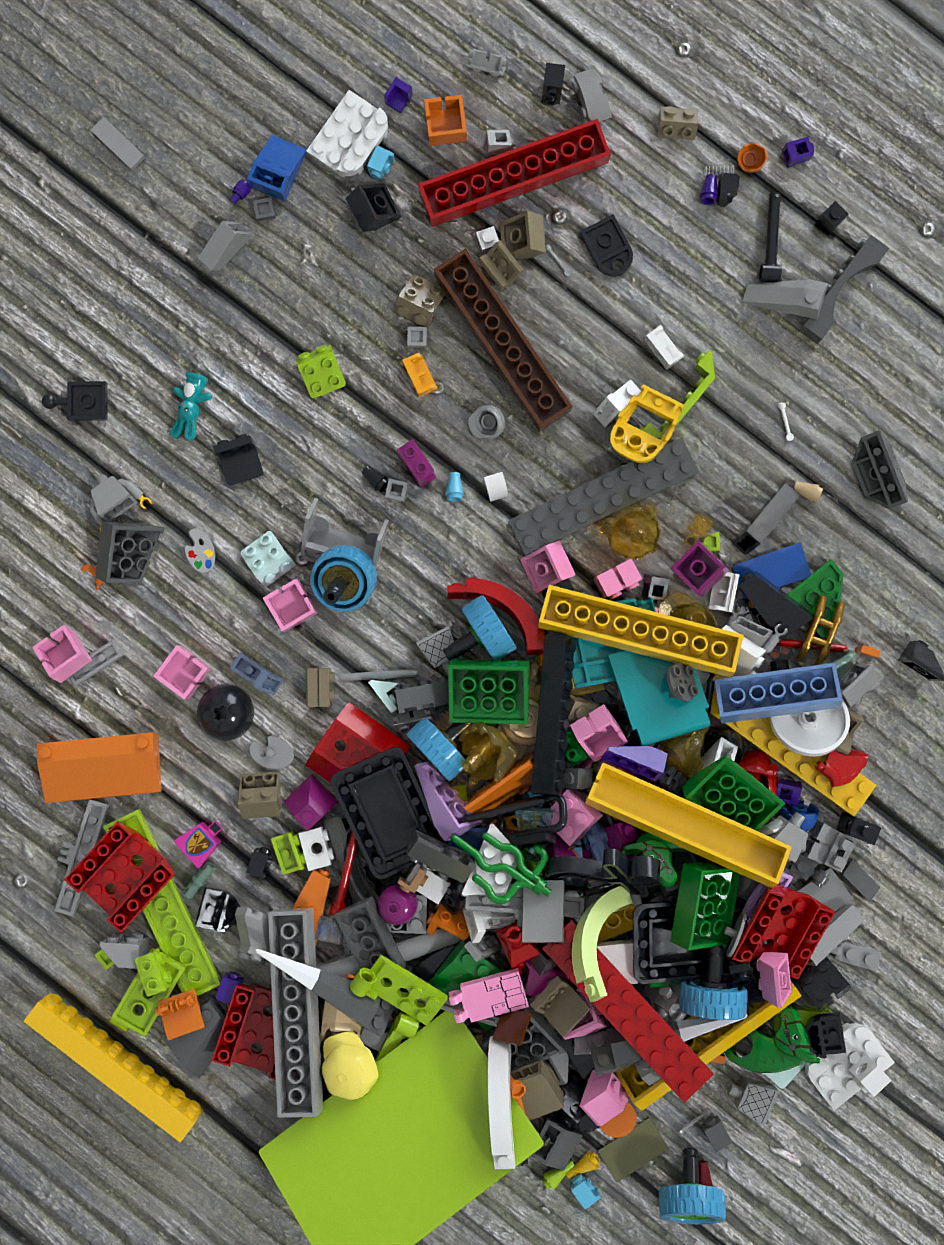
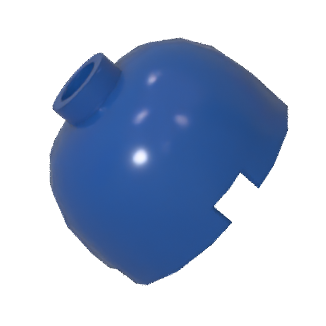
(809, 812)

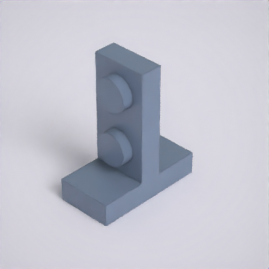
(256, 674)

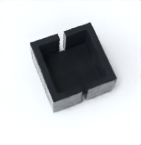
(821, 982)

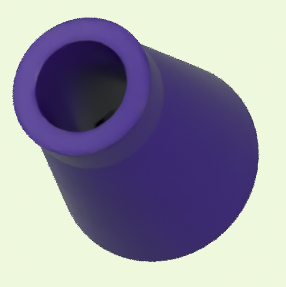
(709, 192)

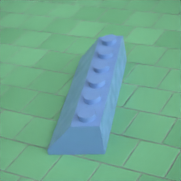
(778, 693)

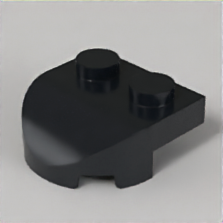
(217, 910)
(825, 1034)

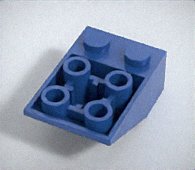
(276, 168)

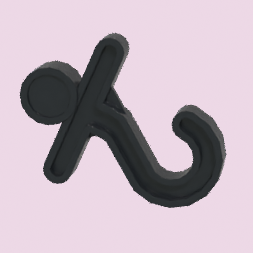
(615, 869)

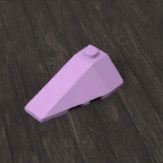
(443, 803)

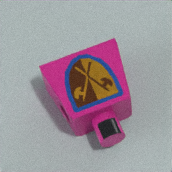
(200, 842)

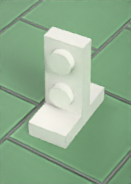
(615, 403)
(479, 921)

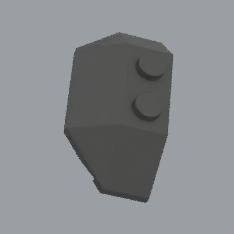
(879, 471)

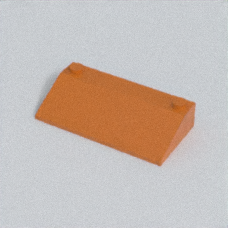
(99, 767)

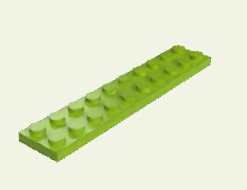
(174, 924)

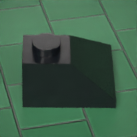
(922, 660)

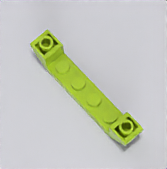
(706, 368)

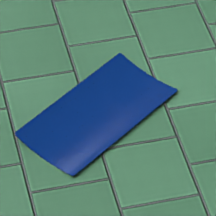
(778, 567)

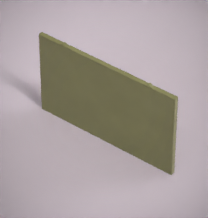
(633, 1151)

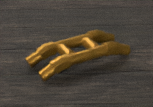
(831, 625)

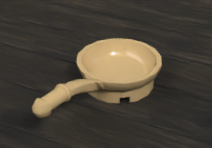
(522, 733)

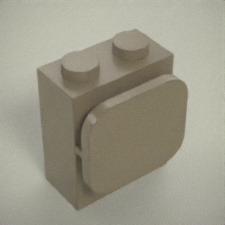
(542, 1089)

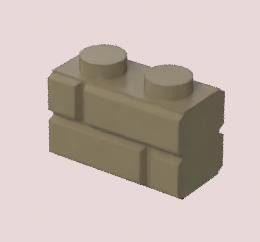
(319, 687)

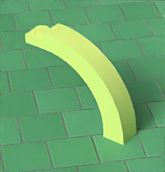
(586, 936)

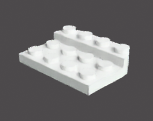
(349, 136)
(833, 1074)

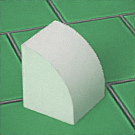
(496, 486)

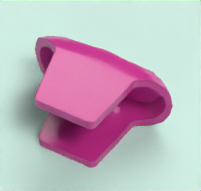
(535, 984)

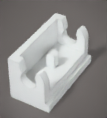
(663, 347)
(724, 593)

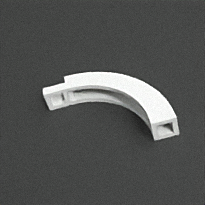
(500, 1105)

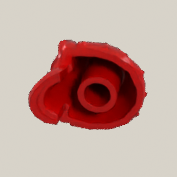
(761, 768)

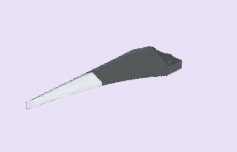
(336, 990)
(613, 1052)

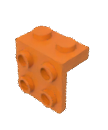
(453, 924)

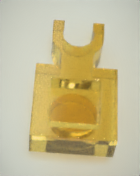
(699, 527)

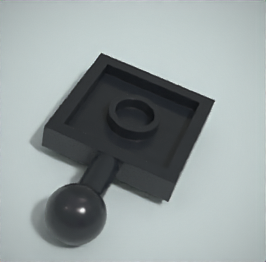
(84, 401)

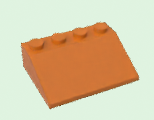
(497, 794)

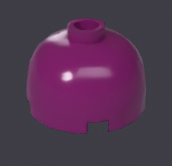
(397, 905)

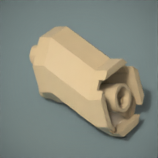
(335, 1022)

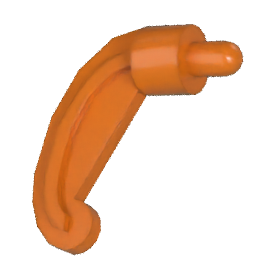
(92, 569)

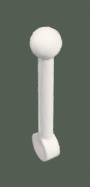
(789, 437)

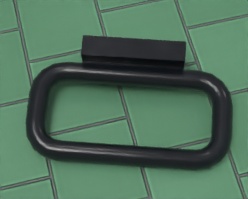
(540, 835)

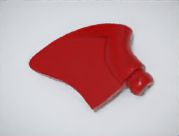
(840, 768)

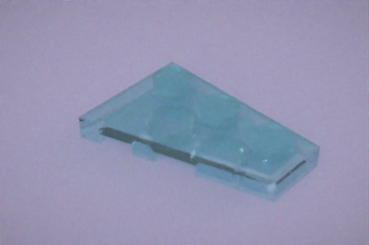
(530, 819)

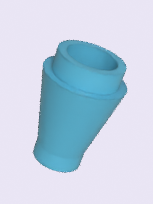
(454, 487)

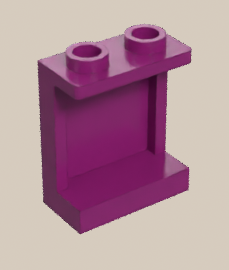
(416, 463)

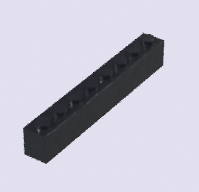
(553, 715)

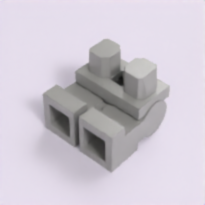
(831, 847)

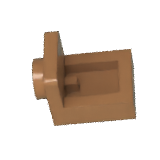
(419, 879)

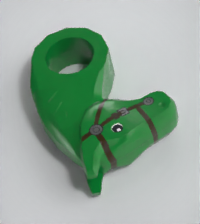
(660, 849)
(777, 1054)

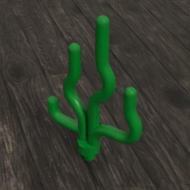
(528, 878)

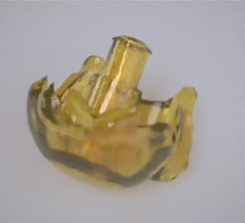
(633, 531)
(685, 752)
(488, 753)

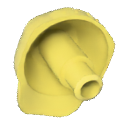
(348, 1066)

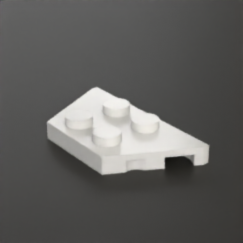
(491, 855)

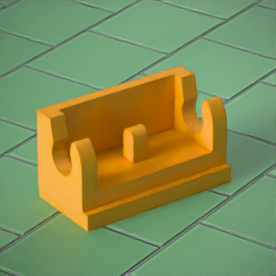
(419, 374)

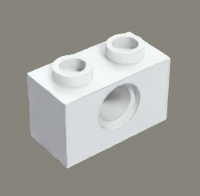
(316, 859)
(869, 1075)

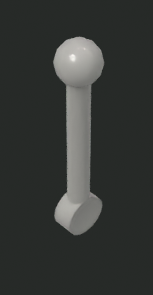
(567, 272)
(680, 1130)

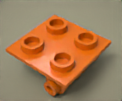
(180, 1014)

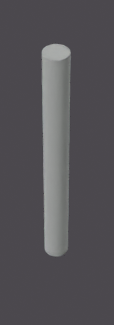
(378, 675)

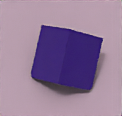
(398, 95)

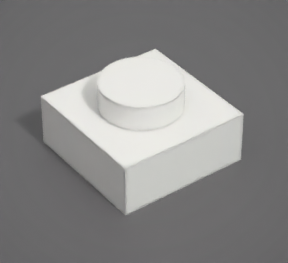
(487, 238)

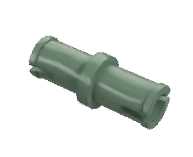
(199, 880)

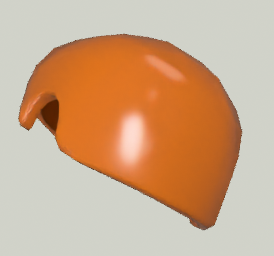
(751, 157)

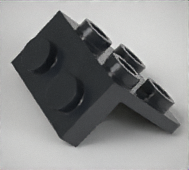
(239, 459)
(573, 1093)

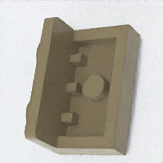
(678, 123)
(501, 265)

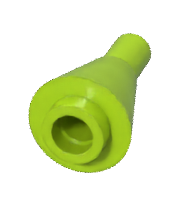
(554, 1177)

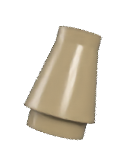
(809, 491)

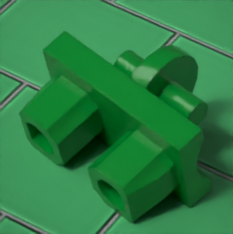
(575, 752)

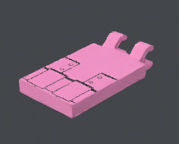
(489, 996)

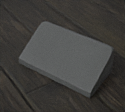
(860, 880)

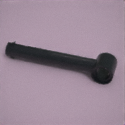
(770, 270)

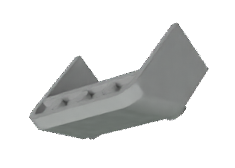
(320, 537)

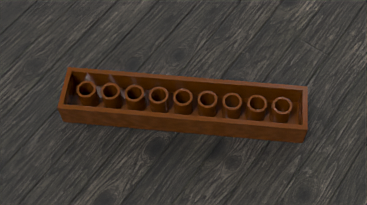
(502, 340)

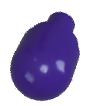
(240, 191)

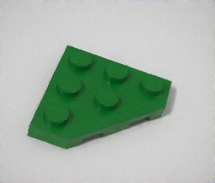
(824, 582)

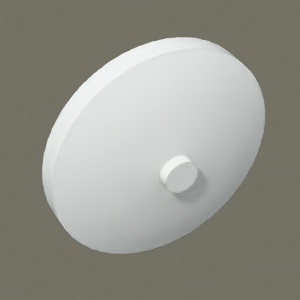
(812, 732)

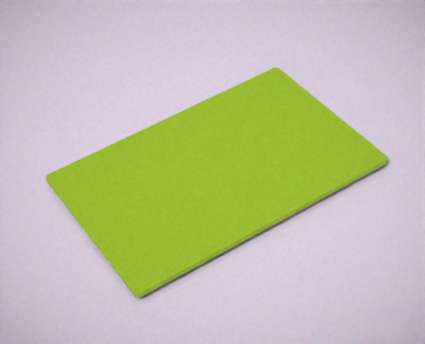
(403, 1151)

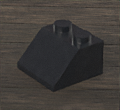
(372, 206)

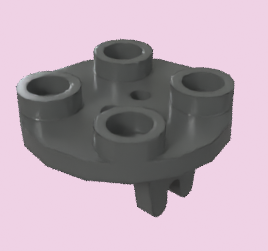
(681, 682)

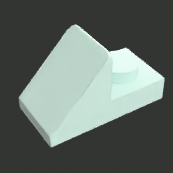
(382, 689)

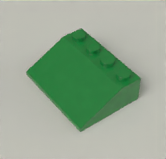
(489, 691)
(732, 793)
(704, 905)
(461, 968)

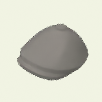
(486, 422)

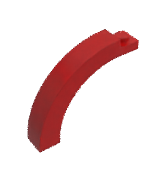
(509, 603)

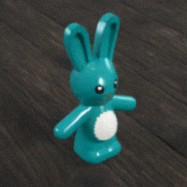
(188, 409)

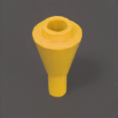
(587, 1163)

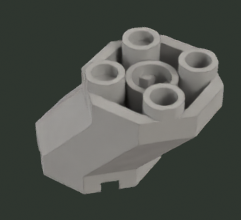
(253, 935)

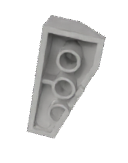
(792, 297)

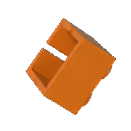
(447, 124)

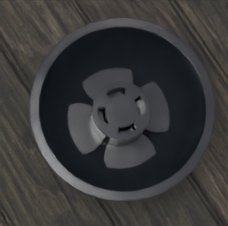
(234, 717)

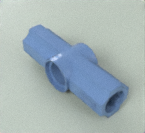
(596, 841)

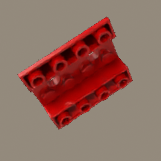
(362, 737)
(113, 863)
(789, 931)
(246, 1025)

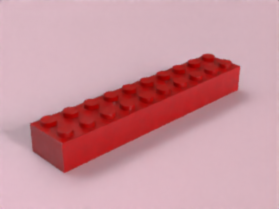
(514, 172)
(637, 1022)

